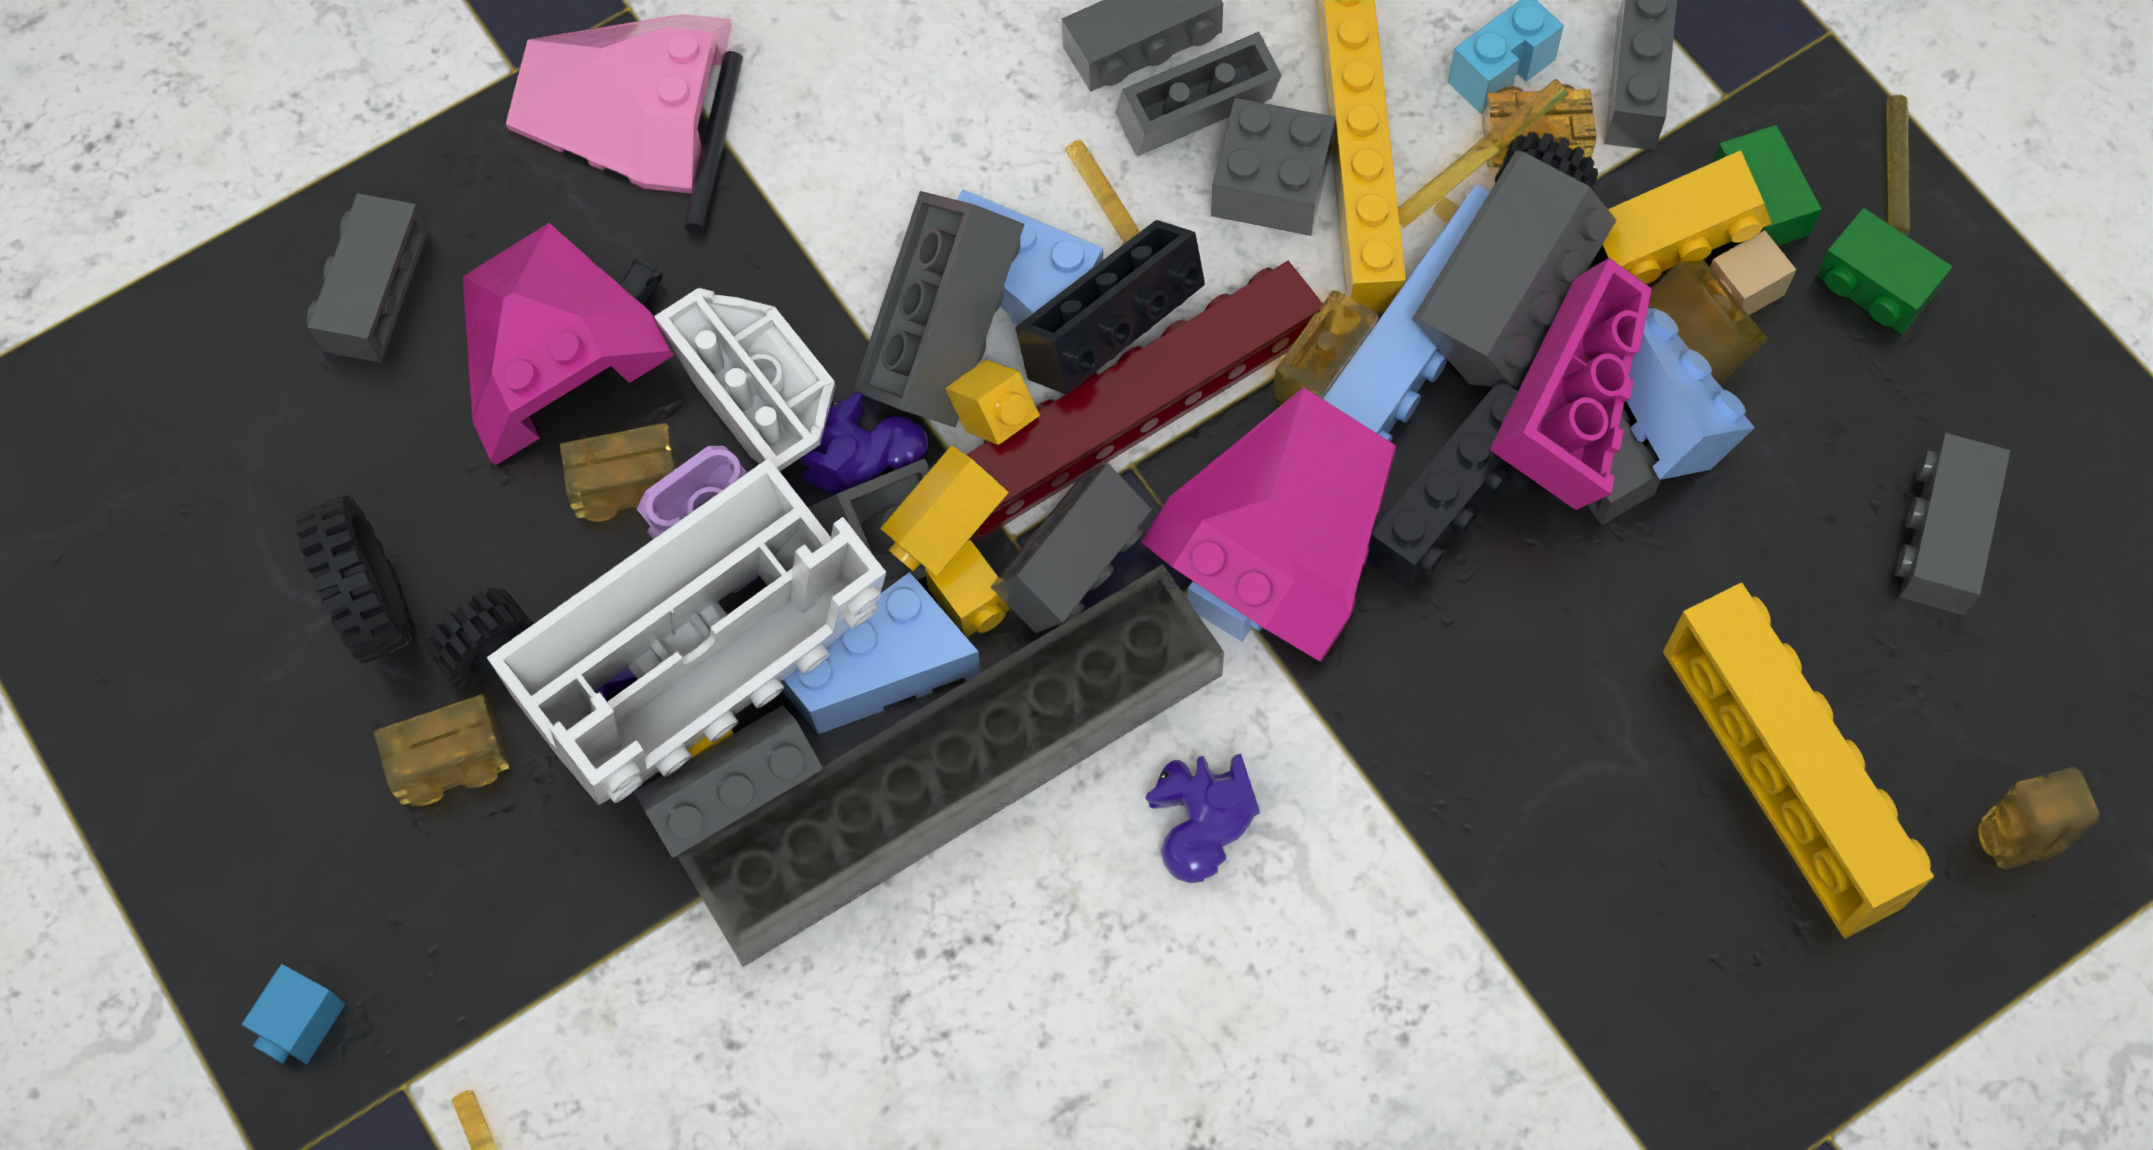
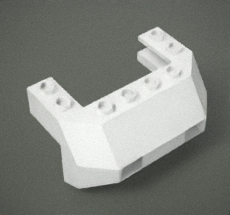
(688, 655)

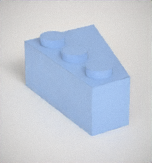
(1045, 263)
(1680, 403)
(888, 658)

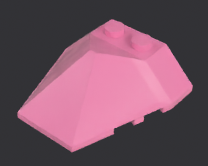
(623, 95)

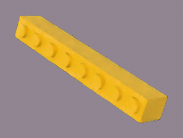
(1361, 152)

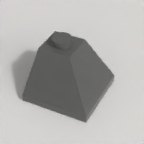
(868, 508)

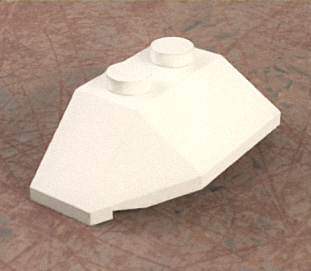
(751, 373)

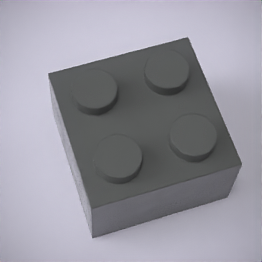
(1272, 166)

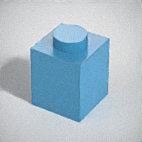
(292, 1016)

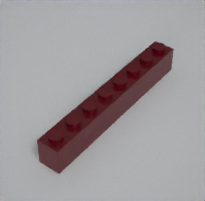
(1147, 391)

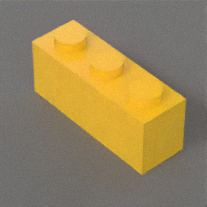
(1687, 218)

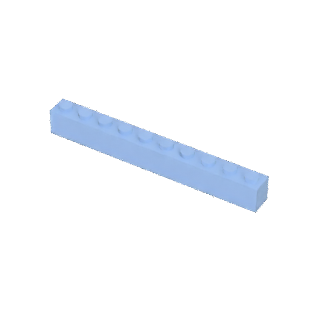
(1379, 379)

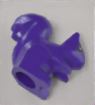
(856, 455)
(1217, 814)

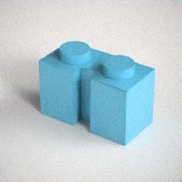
(1514, 43)

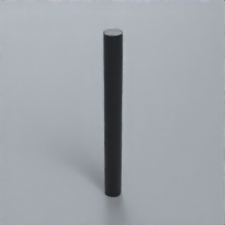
(713, 142)

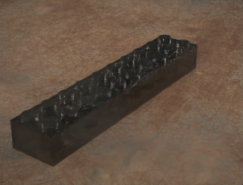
(952, 764)

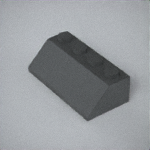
(1513, 271)
(938, 305)

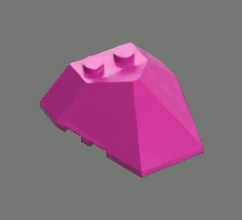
(541, 327)
(1283, 521)

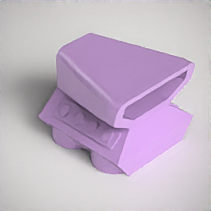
(690, 488)

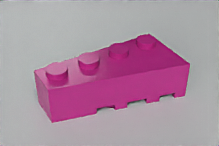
(1574, 394)

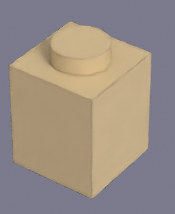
(1755, 272)

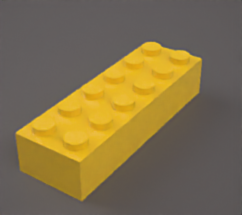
(1796, 760)

